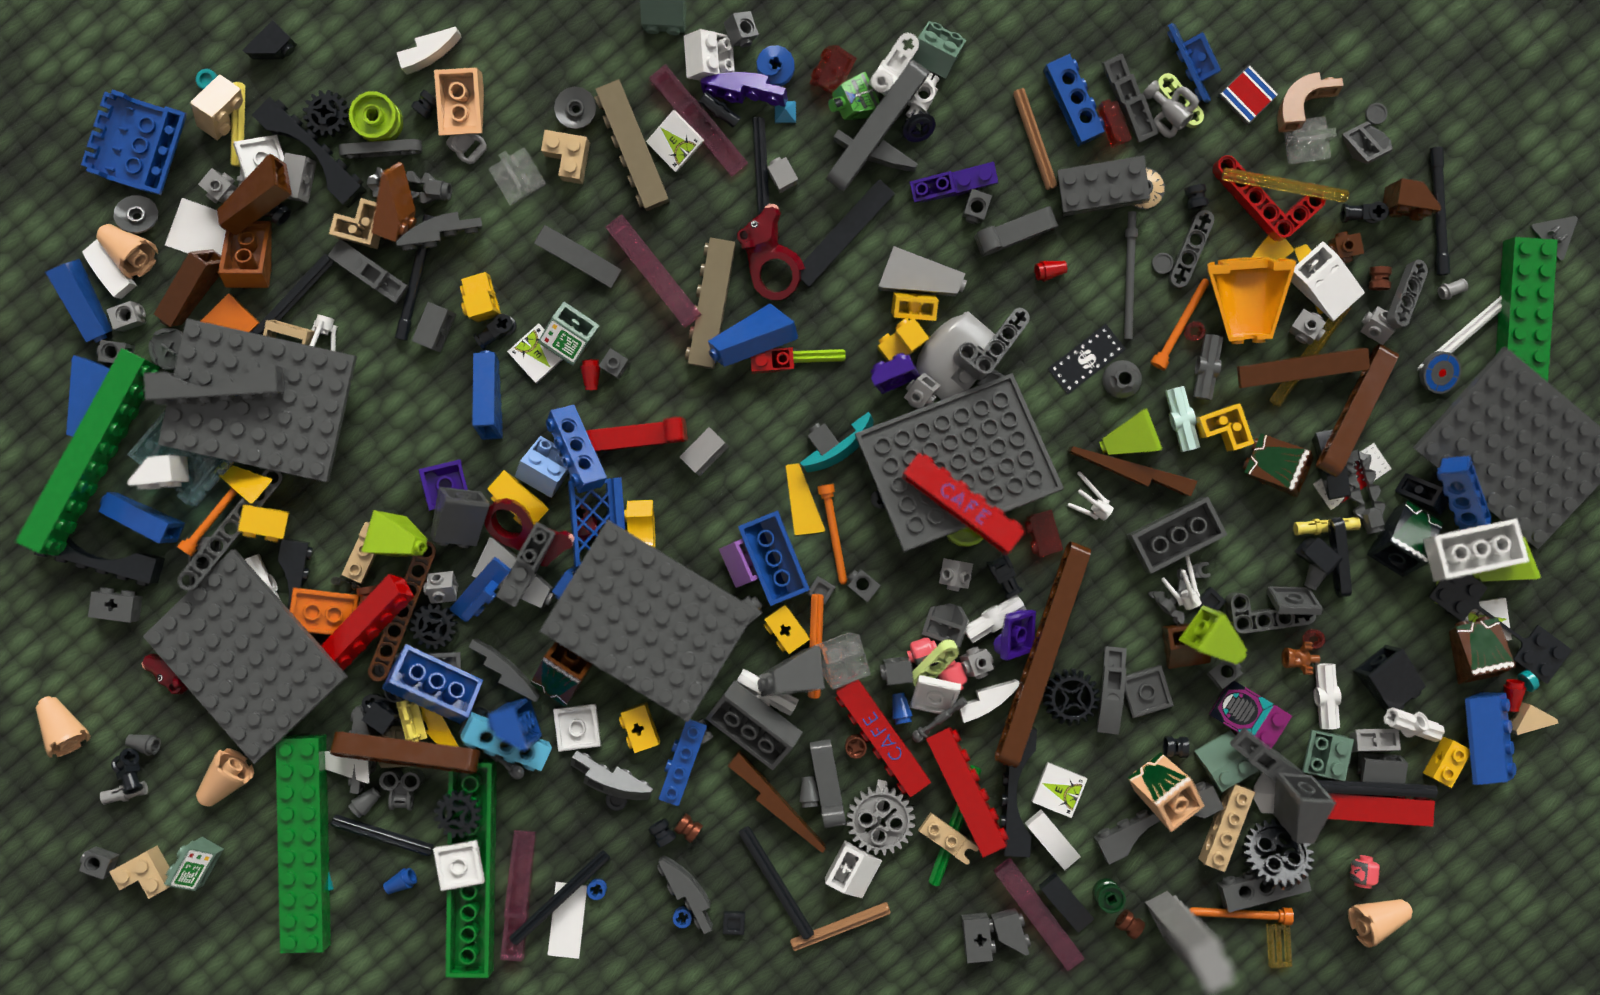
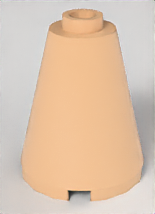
(128, 251)
(59, 727)
(224, 776)
(1378, 919)

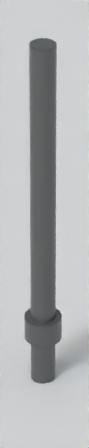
(1131, 234)

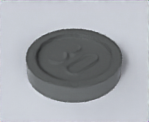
(1376, 113)
(1162, 263)

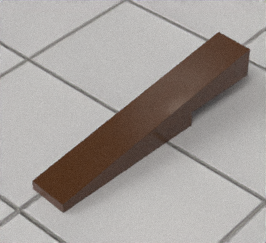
(1303, 367)
(1137, 473)
(773, 800)

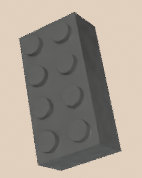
(1103, 186)
(1176, 534)
(754, 725)

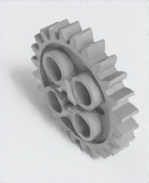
(892, 835)

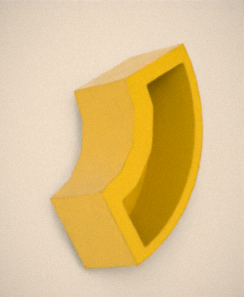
(509, 487)
(641, 520)

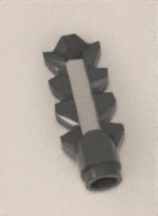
(432, 188)
(1371, 518)

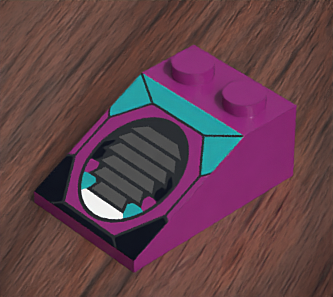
(1243, 708)

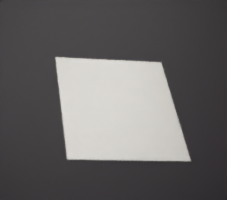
(196, 229)

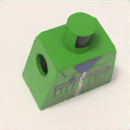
(854, 98)

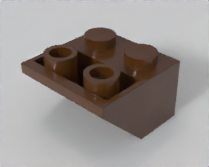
(1410, 199)
(1178, 653)

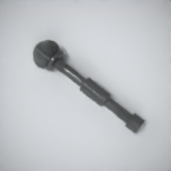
(922, 733)
(514, 770)

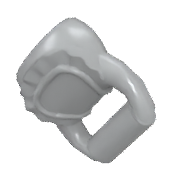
(462, 143)

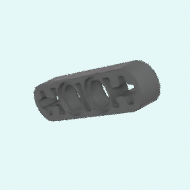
(380, 148)
(1189, 248)
(1398, 314)

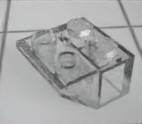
(843, 660)

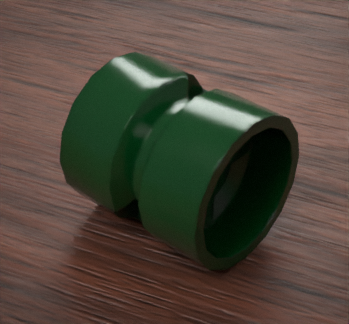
(1109, 895)

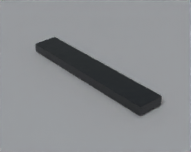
(845, 232)

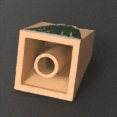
(1166, 791)

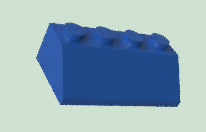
(774, 558)
(433, 684)
(516, 723)
(1490, 738)

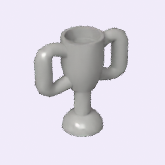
(1172, 109)

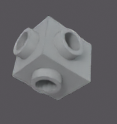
(218, 186)
(1376, 325)
(1308, 327)
(922, 391)
(955, 574)
(441, 587)
(972, 658)

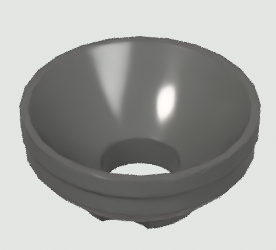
(1111, 379)

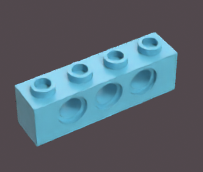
(477, 725)

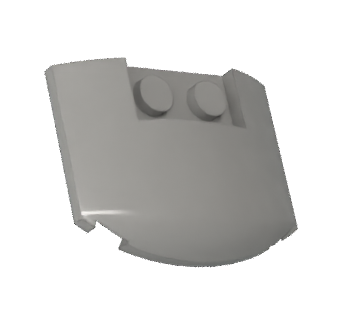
(938, 352)

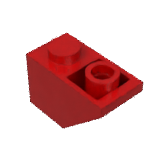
(773, 361)

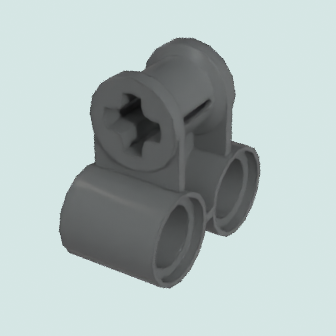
(402, 791)

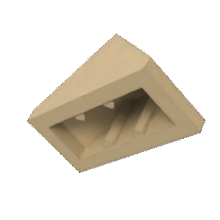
(1530, 719)

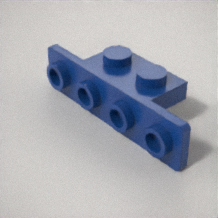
(1198, 58)
(480, 590)
(682, 763)

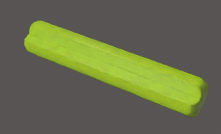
(819, 356)

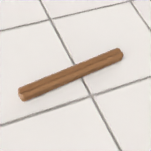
(1035, 139)
(842, 926)

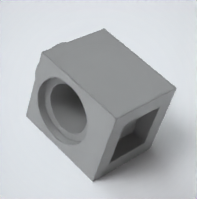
(782, 174)
(118, 316)

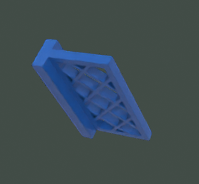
(615, 512)

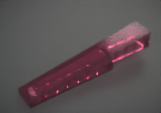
(698, 119)
(653, 271)
(518, 893)
(1038, 914)

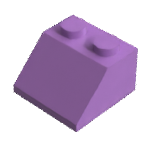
(738, 563)

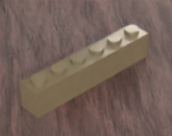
(632, 145)
(712, 300)

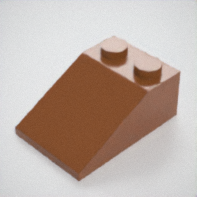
(394, 205)
(247, 257)

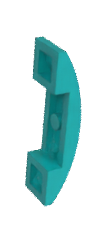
(841, 451)

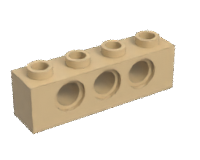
(1226, 827)

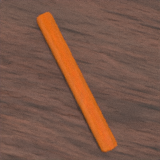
(816, 629)

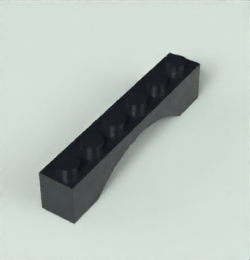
(340, 183)
(293, 560)
(140, 566)
(1019, 838)

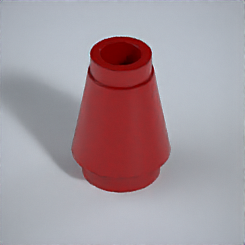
(1049, 269)
(590, 373)
(1515, 692)

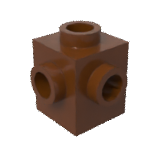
(1347, 246)

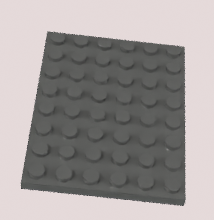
(283, 433)
(975, 435)
(1526, 445)
(648, 620)
(245, 656)

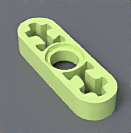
(1174, 85)
(943, 653)

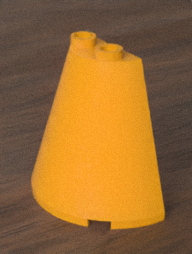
(1251, 295)

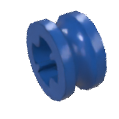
(600, 894)
(688, 919)

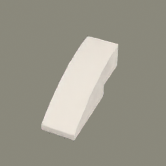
(428, 50)
(107, 271)
(987, 700)
(1052, 839)

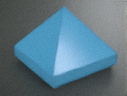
(786, 114)

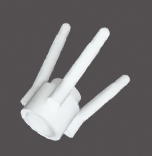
(324, 325)
(1100, 509)
(1191, 595)

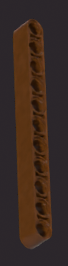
(1042, 654)

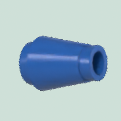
(900, 709)
(401, 881)

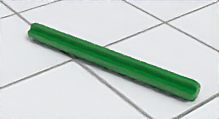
(943, 855)

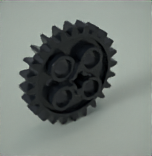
(1286, 871)

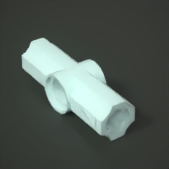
(1182, 419)

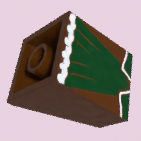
(1278, 464)
(1480, 650)
(561, 673)

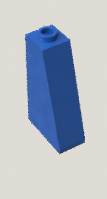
(80, 299)
(752, 336)
(84, 384)
(487, 396)
(141, 518)

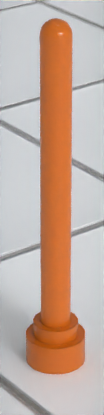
(1161, 359)
(826, 492)
(190, 544)
(1282, 915)

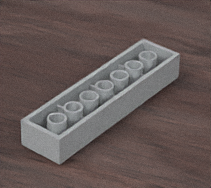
(1191, 941)

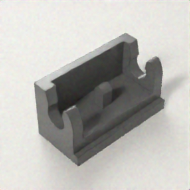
(434, 327)
(1382, 768)

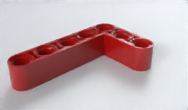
(1264, 202)
(669, 431)

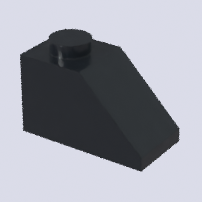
(270, 44)
(1423, 493)

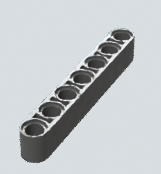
(877, 125)
(220, 534)

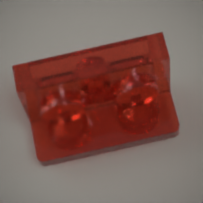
(832, 69)
(1114, 123)
(1044, 533)

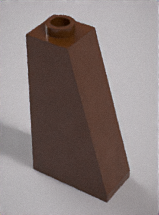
(256, 195)
(189, 287)

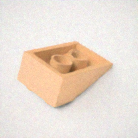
(459, 101)

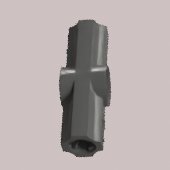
(1208, 367)

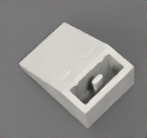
(1326, 281)

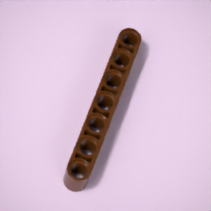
(1357, 411)
(401, 621)
(405, 752)

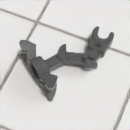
(1167, 605)

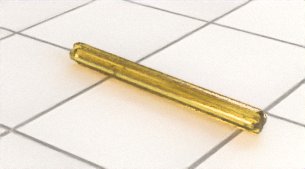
(1286, 185)
(1316, 346)

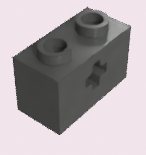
(103, 607)
(978, 950)

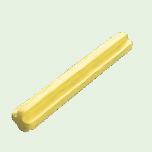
(237, 125)

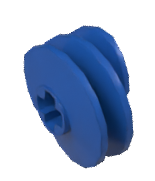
(778, 55)

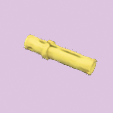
(1321, 526)

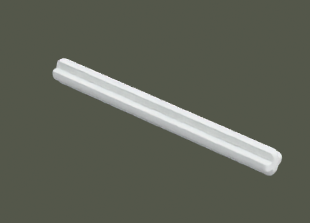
(1471, 328)

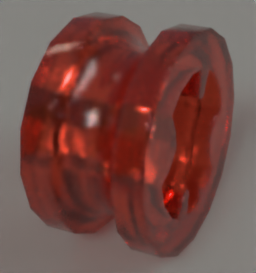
(1201, 331)
(1310, 633)

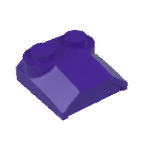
(894, 373)
(441, 475)
(1016, 634)

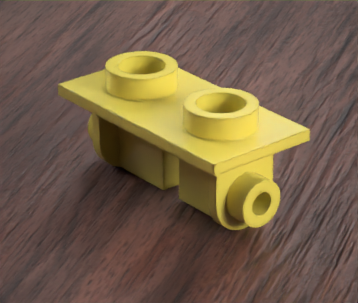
(411, 720)

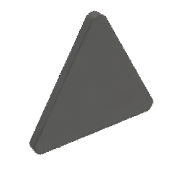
(1557, 229)

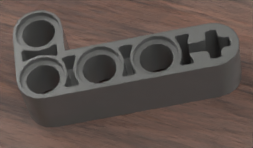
(1016, 231)
(998, 342)
(1251, 617)
(827, 783)

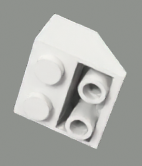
(707, 54)
(161, 472)
(852, 870)

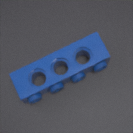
(1069, 68)
(569, 419)
(1464, 492)

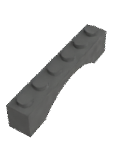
(258, 381)
(1118, 841)

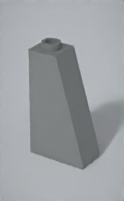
(920, 275)
(538, 591)

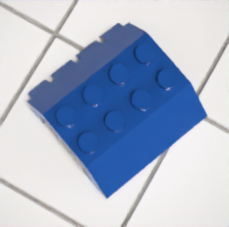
(133, 142)

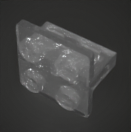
(1310, 141)
(516, 175)

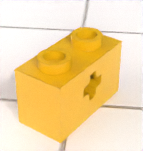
(914, 305)
(797, 634)
(648, 736)
(1447, 762)

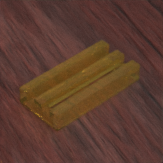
(1271, 948)

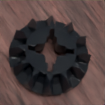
(913, 133)

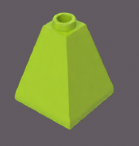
(1132, 436)
(393, 536)
(1519, 571)
(1214, 635)

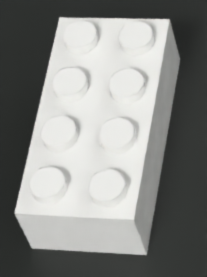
(1475, 550)

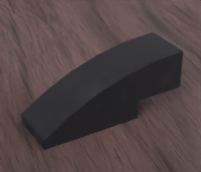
(1334, 486)
(1066, 902)

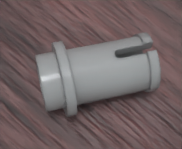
(1446, 291)

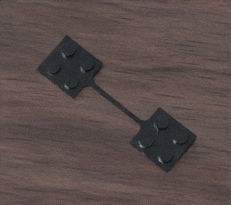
(1538, 653)

